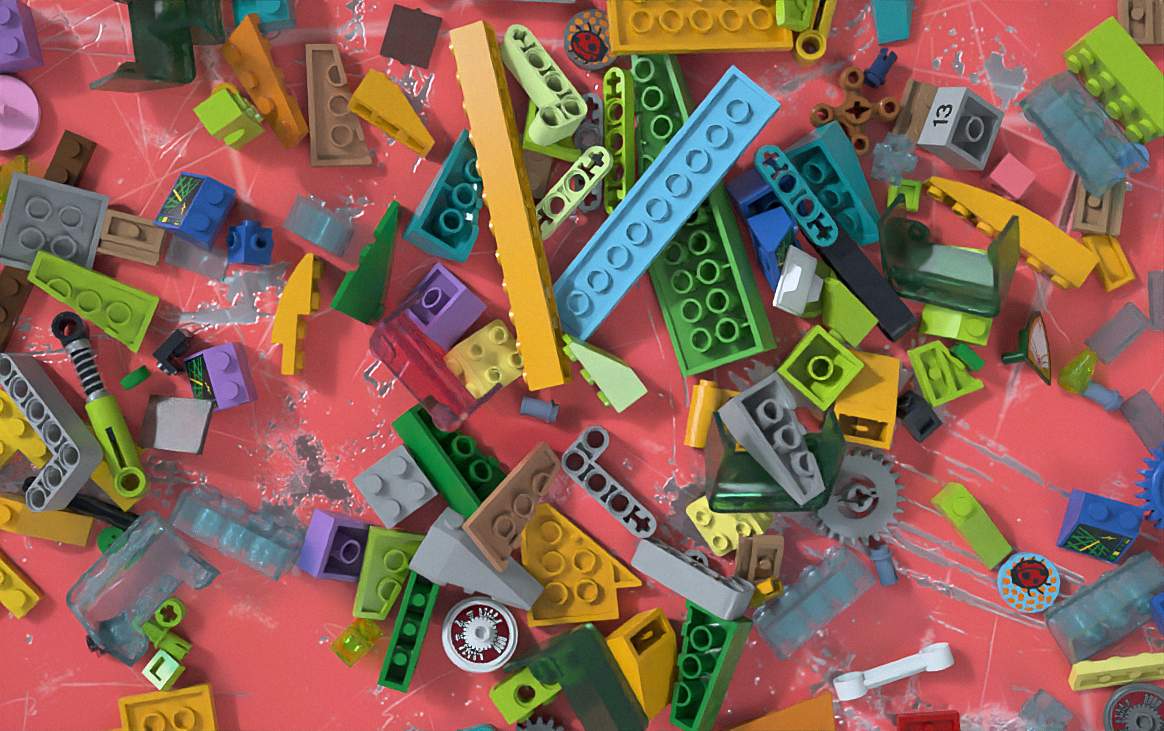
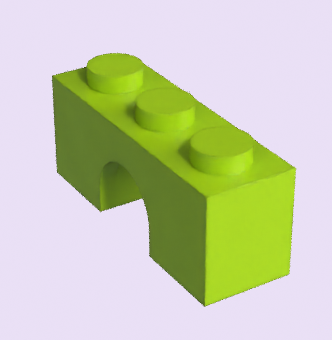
(230, 118)

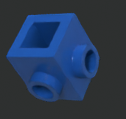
(250, 244)

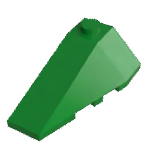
(366, 289)

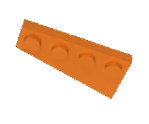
(252, 63)

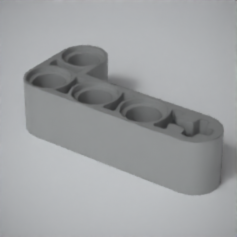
(612, 486)
(696, 582)

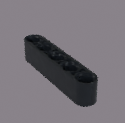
(865, 282)

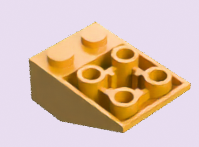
(869, 401)
(648, 658)

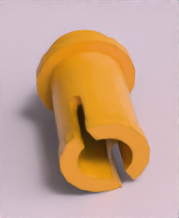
(766, 591)

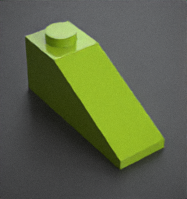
(971, 523)

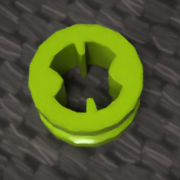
(179, 609)

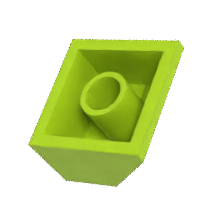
(819, 367)

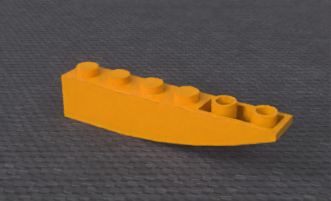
(1041, 242)

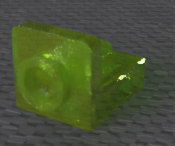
(356, 640)

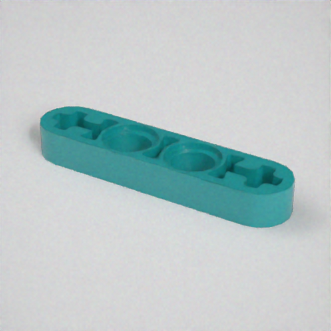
(798, 193)

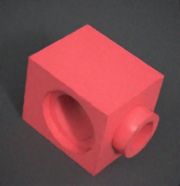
(1009, 178)

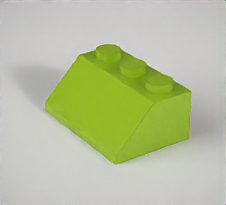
(954, 324)

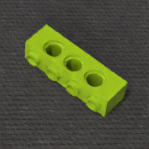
(512, 704)

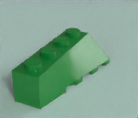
(450, 460)

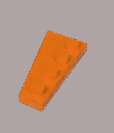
(804, 715)

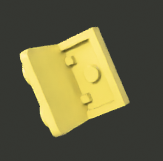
(486, 359)
(722, 529)

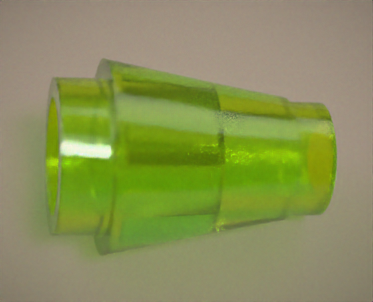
(1077, 373)

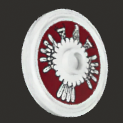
(479, 634)

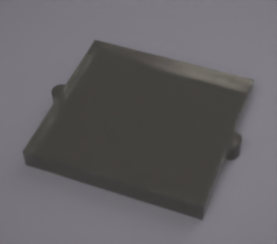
(410, 36)

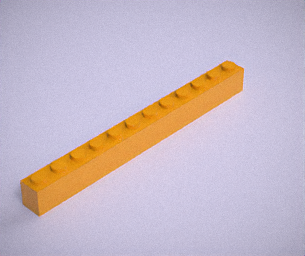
(510, 205)

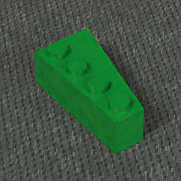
(706, 666)

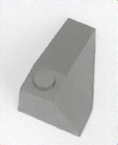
(769, 430)
(454, 558)

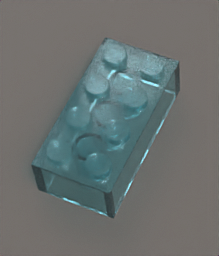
(237, 530)
(812, 600)

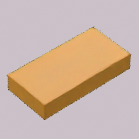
(1113, 266)

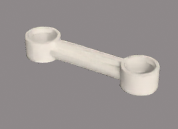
(857, 683)

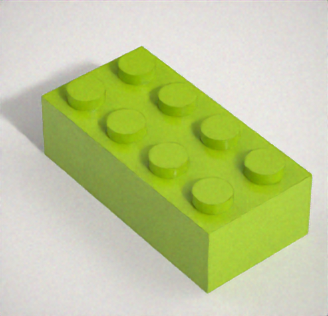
(1121, 78)

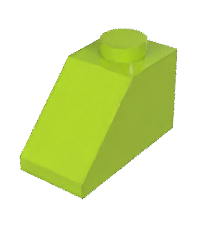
(845, 314)

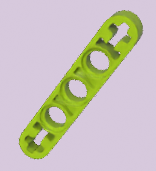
(614, 128)

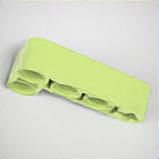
(545, 83)

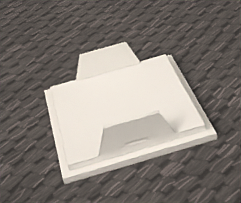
(797, 282)

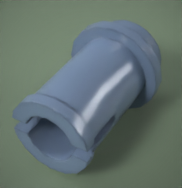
(1099, 394)
(539, 409)
(884, 564)

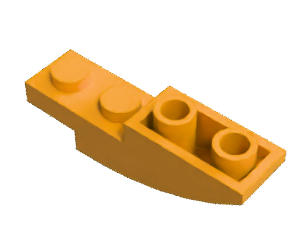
(297, 300)

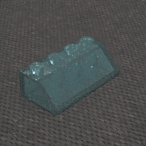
(1082, 132)
(1106, 609)

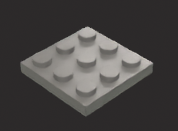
(50, 219)

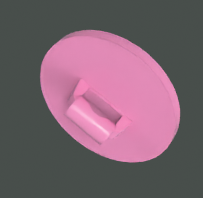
(18, 113)

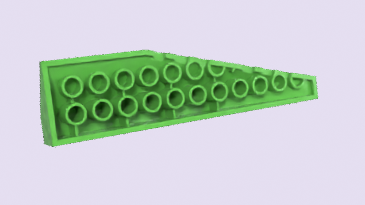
(704, 270)

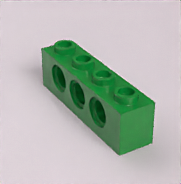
(409, 633)

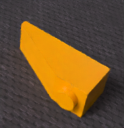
(386, 108)
(54, 525)

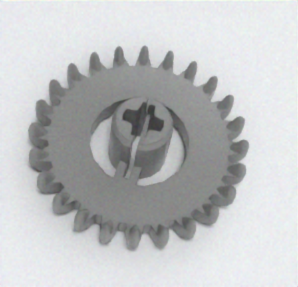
(884, 491)

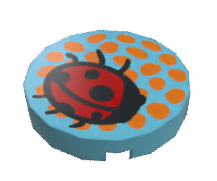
(1028, 582)

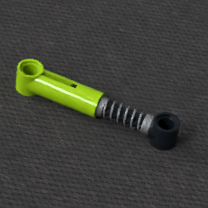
(102, 408)

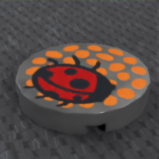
(589, 40)

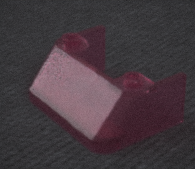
(423, 371)

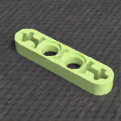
(564, 190)

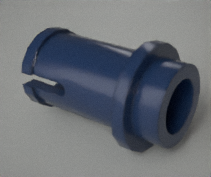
(880, 67)

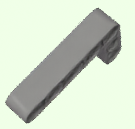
(59, 427)

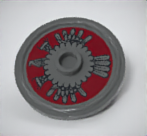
(1135, 708)

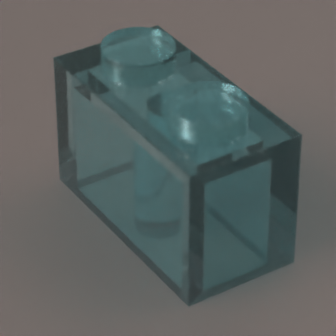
(320, 225)

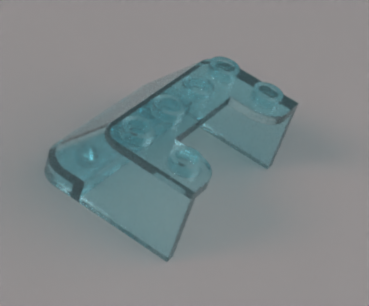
(134, 582)

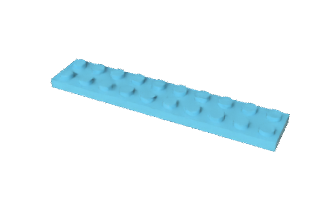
(662, 202)

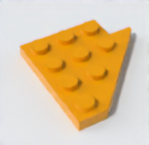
(573, 570)
(175, 710)

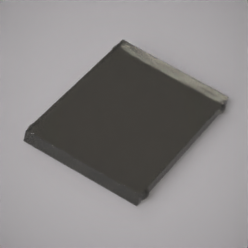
(176, 424)

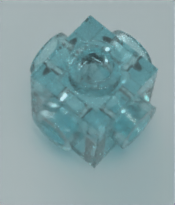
(894, 159)
(1044, 713)

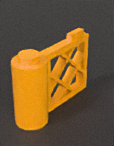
(704, 402)

